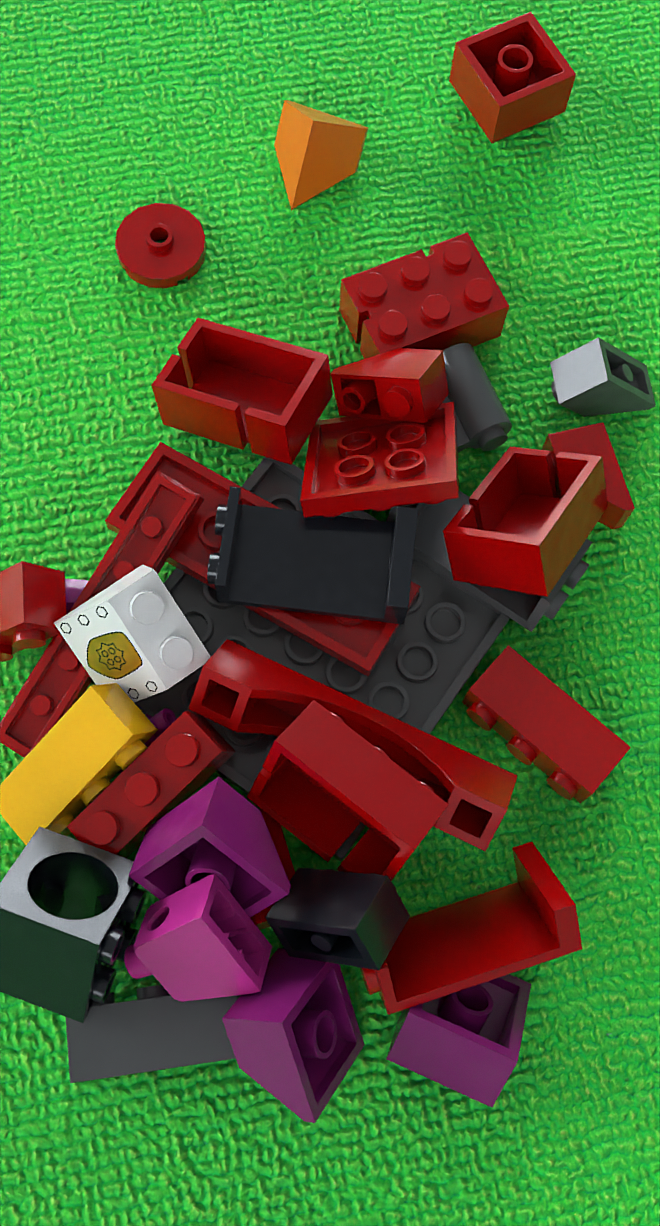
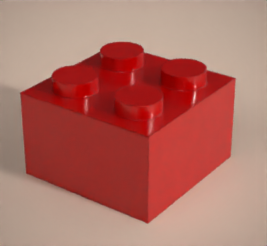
(511, 77)

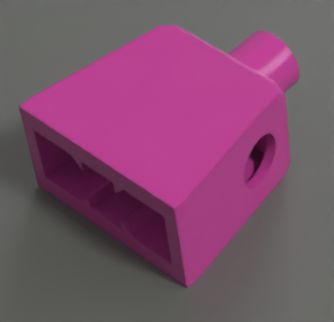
(200, 944)

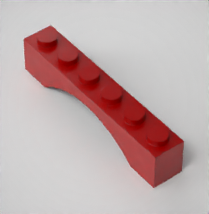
(266, 697)

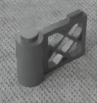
(477, 407)

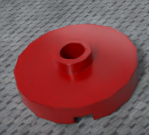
(165, 262)

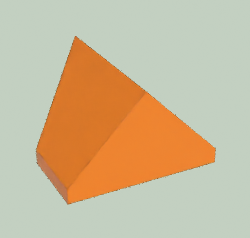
(315, 150)

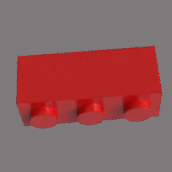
(544, 726)
(152, 785)

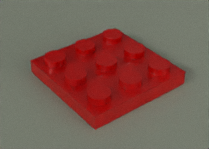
(380, 463)

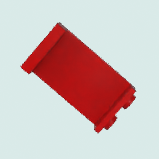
(479, 937)

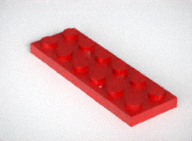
(349, 640)

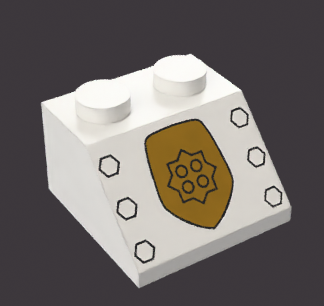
(134, 636)

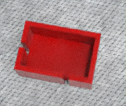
(424, 300)
(244, 390)
(516, 526)
(329, 780)

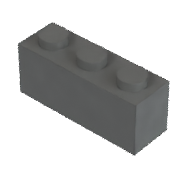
(147, 1035)

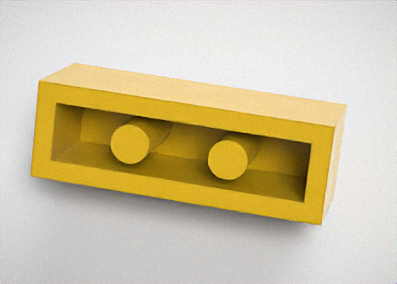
(74, 761)

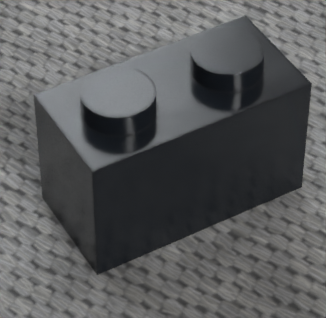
(339, 917)

